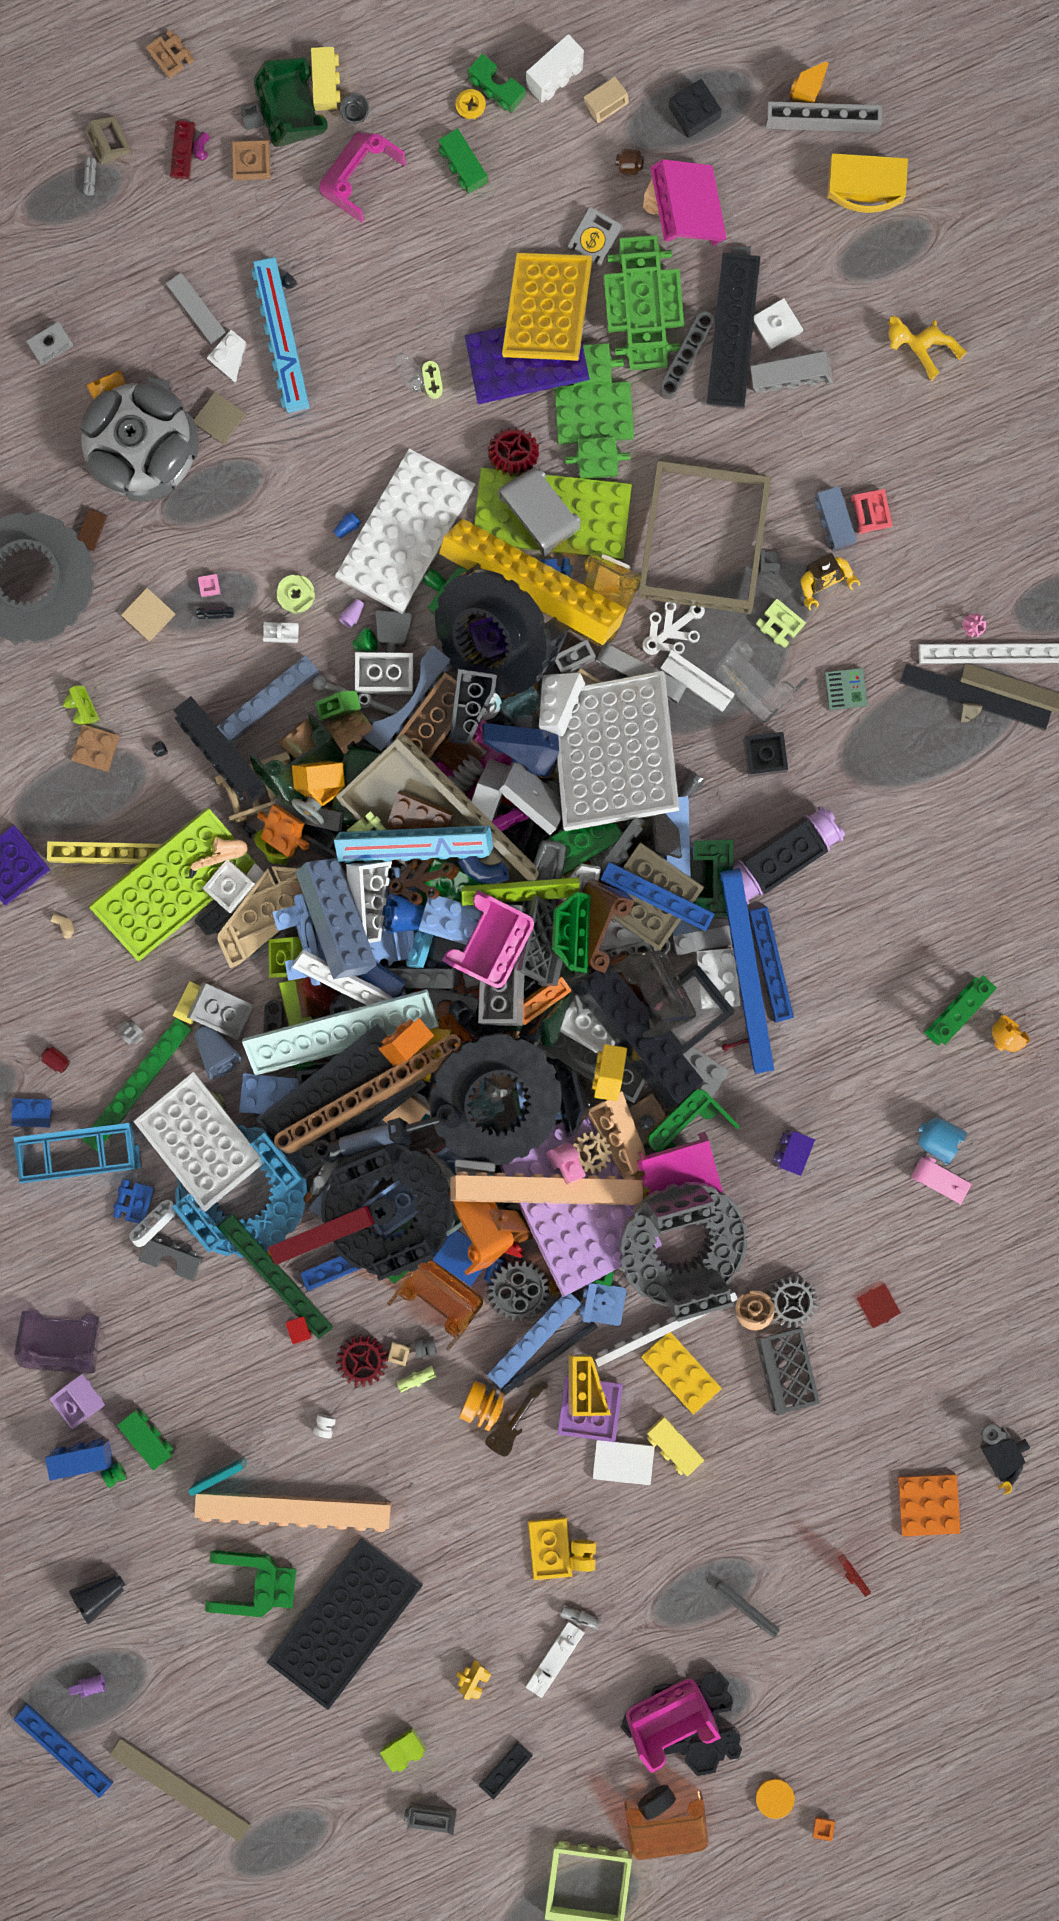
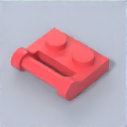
(877, 509)

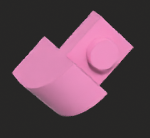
(566, 1159)

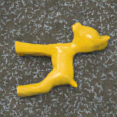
(919, 343)

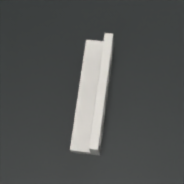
(697, 681)

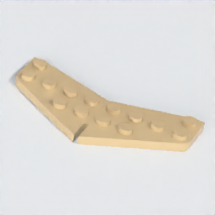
(253, 920)

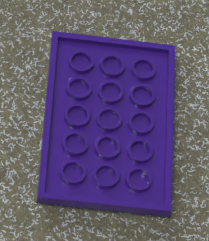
(508, 377)

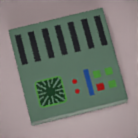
(846, 689)

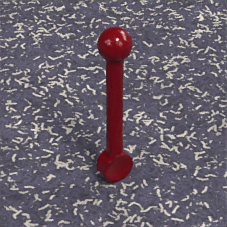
(725, 1047)

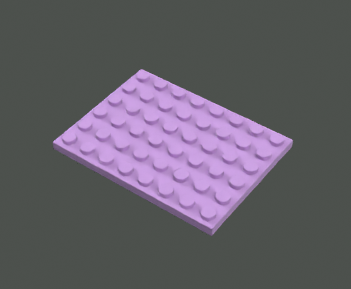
(574, 1239)

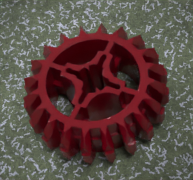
(517, 460)
(354, 1355)

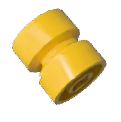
(583, 1555)

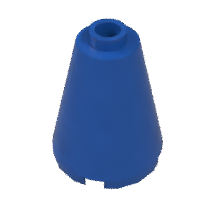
(401, 915)

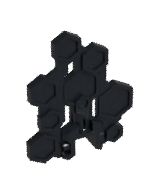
(704, 1757)

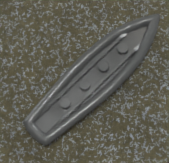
(550, 863)

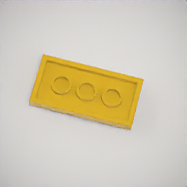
(681, 1372)

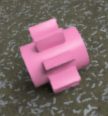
(974, 625)

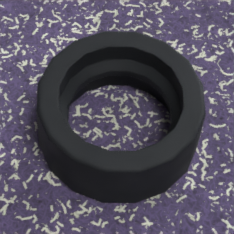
(656, 1802)

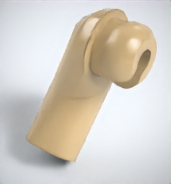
(65, 923)

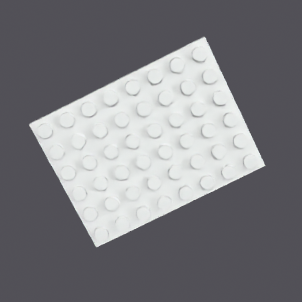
(618, 753)

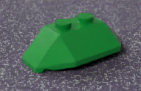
(572, 931)

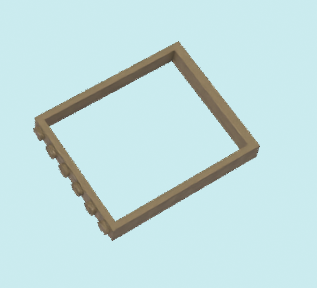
(695, 599)

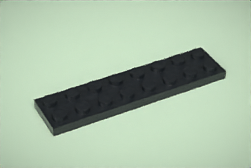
(733, 330)

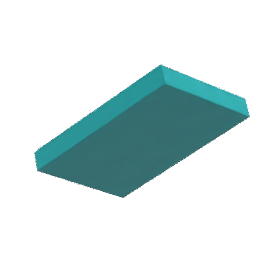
(217, 1476)

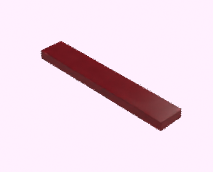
(321, 1235)

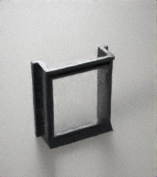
(708, 1003)

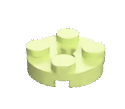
(284, 594)

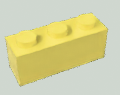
(325, 78)
(674, 1446)

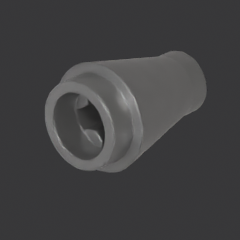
(691, 785)

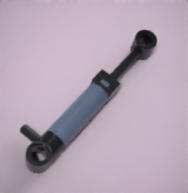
(394, 1132)

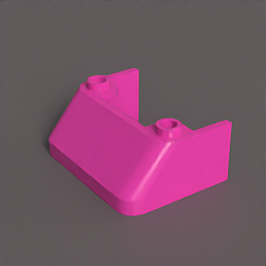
(335, 184)

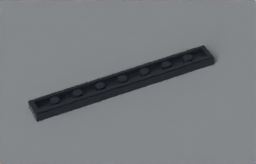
(967, 693)

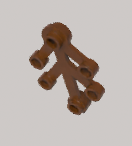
(419, 878)

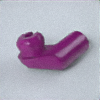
(198, 146)

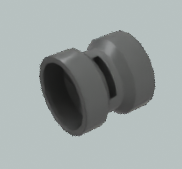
(425, 1347)

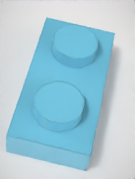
(420, 949)

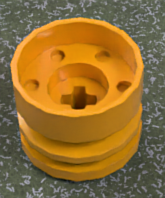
(482, 1406)

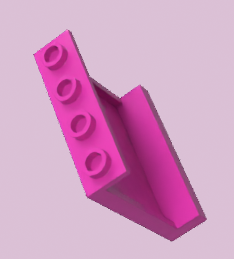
(688, 201)
(679, 1165)

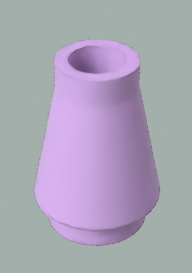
(351, 614)

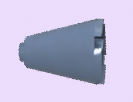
(216, 1052)

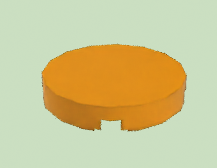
(775, 1798)

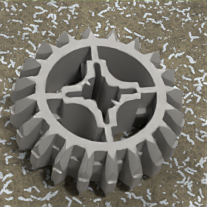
(799, 1295)

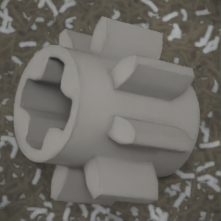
(131, 1032)

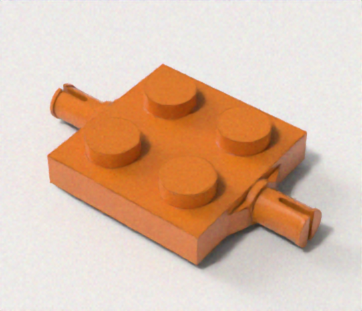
(282, 830)

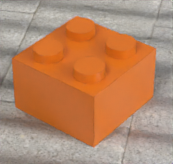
(405, 1041)

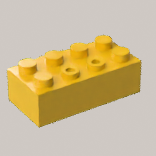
(867, 181)

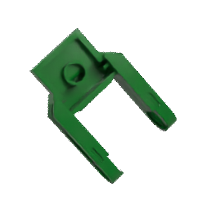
(272, 1585)

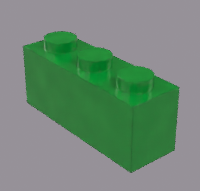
(462, 161)
(146, 1439)

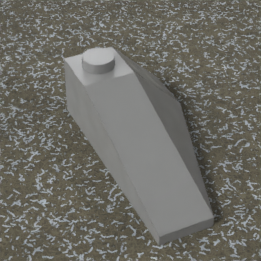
(690, 939)

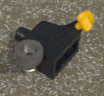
(1003, 1455)

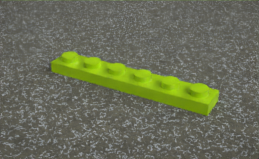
(523, 890)

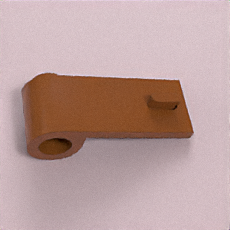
(511, 1222)

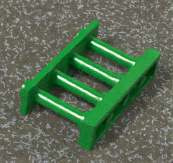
(960, 1010)

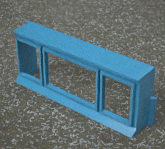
(132, 1149)

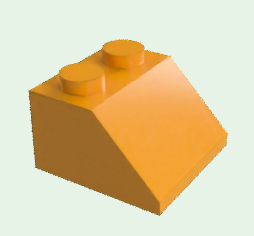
(809, 84)

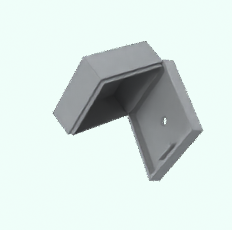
(518, 787)

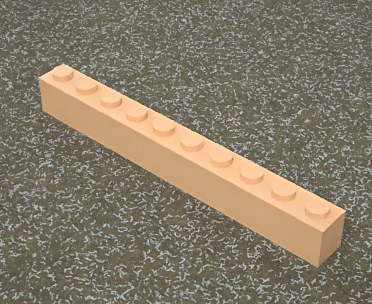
(545, 1190)
(293, 1509)

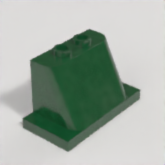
(707, 860)

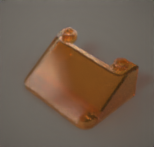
(670, 1835)

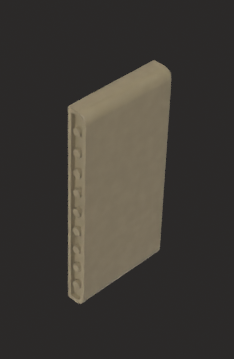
(408, 769)

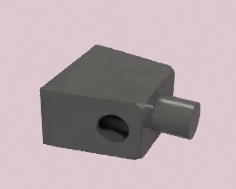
(393, 629)

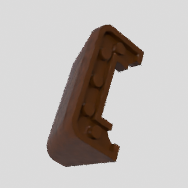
(604, 903)

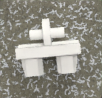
(281, 632)

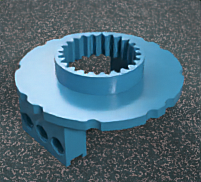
(275, 1222)

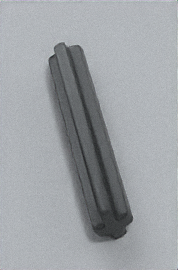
(747, 1609)

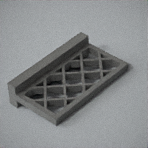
(550, 962)
(771, 1375)

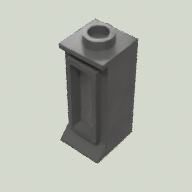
(430, 1818)

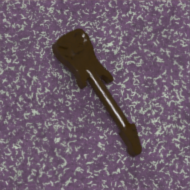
(502, 1439)

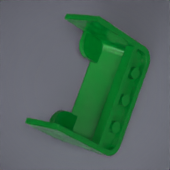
(695, 1103)

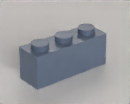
(835, 518)

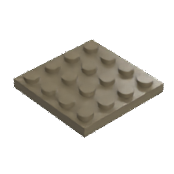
(645, 919)

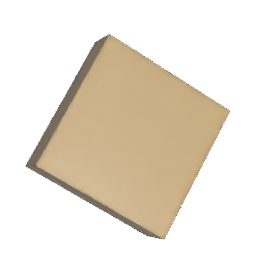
(398, 1353)

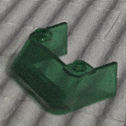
(280, 777)

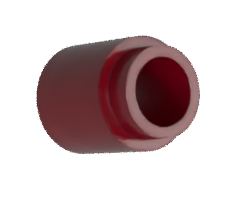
(55, 1059)

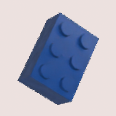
(79, 1459)

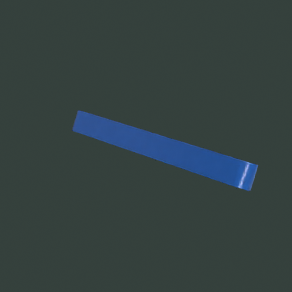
(747, 970)

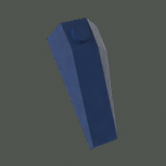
(528, 746)

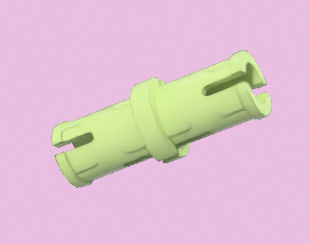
(416, 1378)

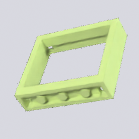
(565, 1914)

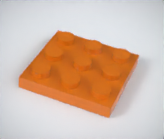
(929, 1505)

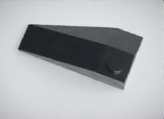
(472, 696)

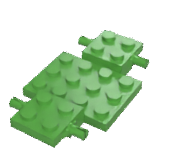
(643, 302)
(595, 415)

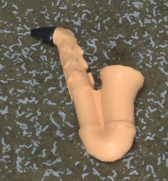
(228, 850)

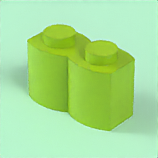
(403, 1750)

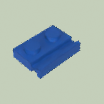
(31, 1112)

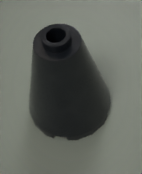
(97, 1596)

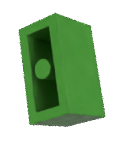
(338, 705)

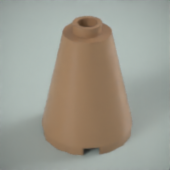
(298, 740)

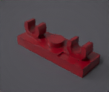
(182, 149)

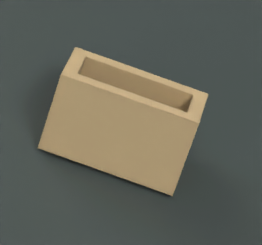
(606, 99)

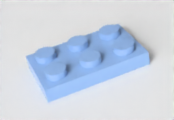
(449, 919)

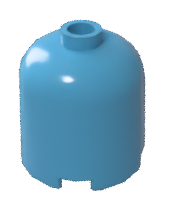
(940, 1138)

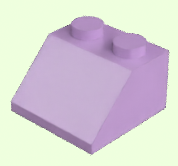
(77, 1401)

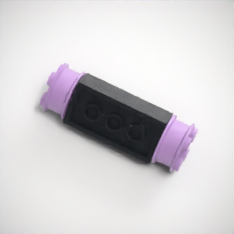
(788, 852)

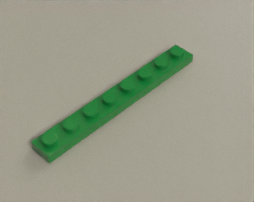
(141, 1079)

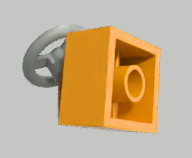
(318, 783)

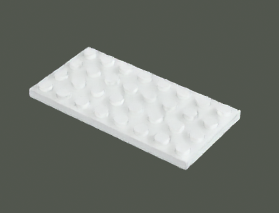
(405, 531)

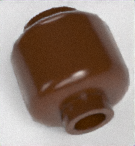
(630, 161)

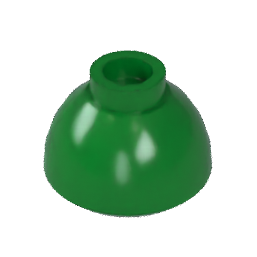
(365, 641)

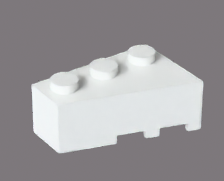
(558, 699)

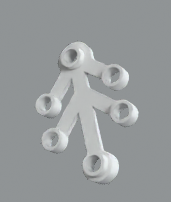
(671, 631)

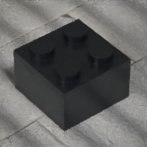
(695, 108)
(765, 754)

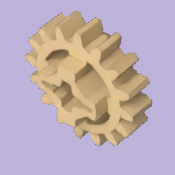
(598, 1149)

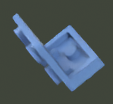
(590, 1313)

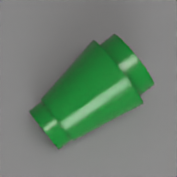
(434, 580)

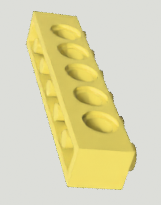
(98, 852)

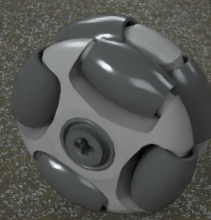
(139, 440)

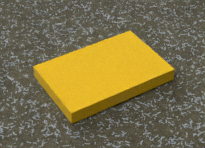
(549, 1548)

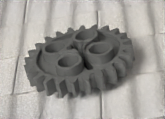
(506, 1302)

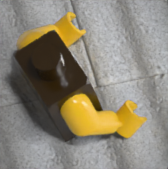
(824, 573)

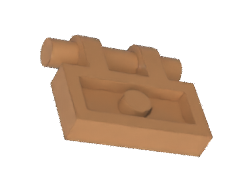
(164, 56)

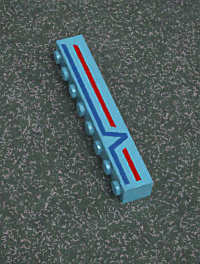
(281, 335)
(414, 843)

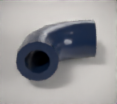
(483, 872)

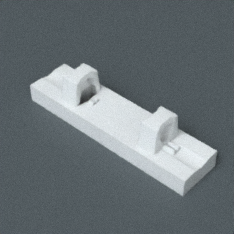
(555, 1658)

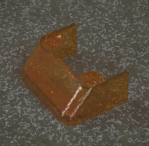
(444, 1294)

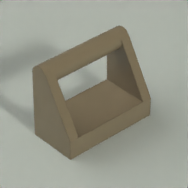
(99, 142)

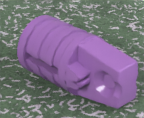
(89, 1686)

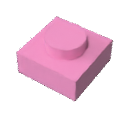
(209, 585)

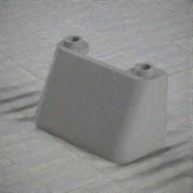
(539, 510)

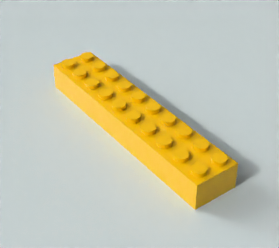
(550, 589)

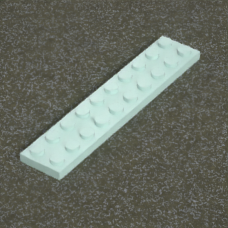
(334, 1032)

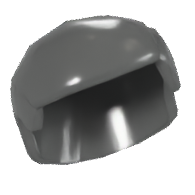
(354, 108)

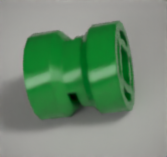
(114, 1474)

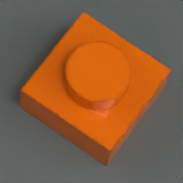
(823, 1828)

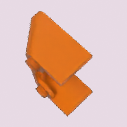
(486, 1240)

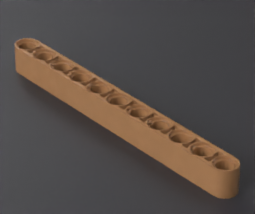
(360, 1095)

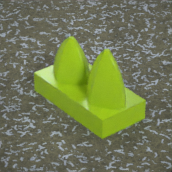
(79, 698)

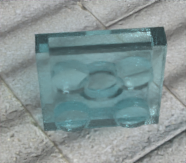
(522, 703)

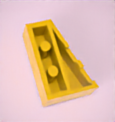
(585, 1390)

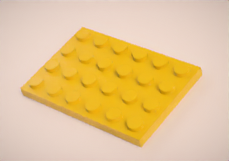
(547, 306)

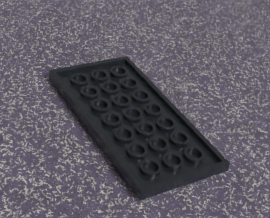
(339, 1076)
(344, 1623)

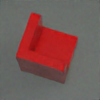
(298, 1330)

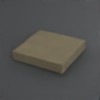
(219, 418)

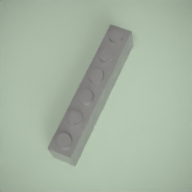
(823, 117)

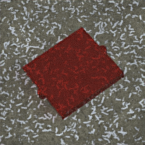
(878, 1305)

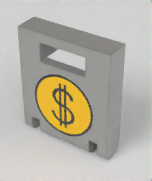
(594, 239)

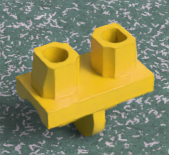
(470, 1679)

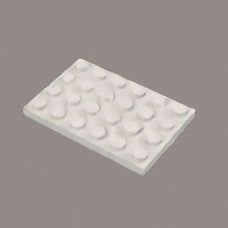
(199, 1141)

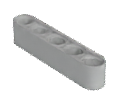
(629, 666)

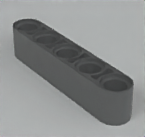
(690, 347)

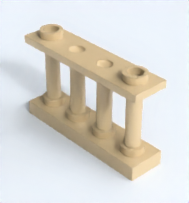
(240, 816)

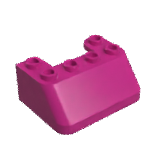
(668, 1719)

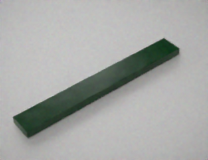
(274, 1275)

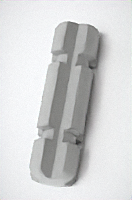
(89, 176)

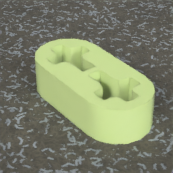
(427, 380)

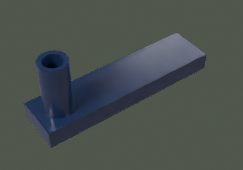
(385, 980)

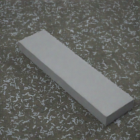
(196, 308)

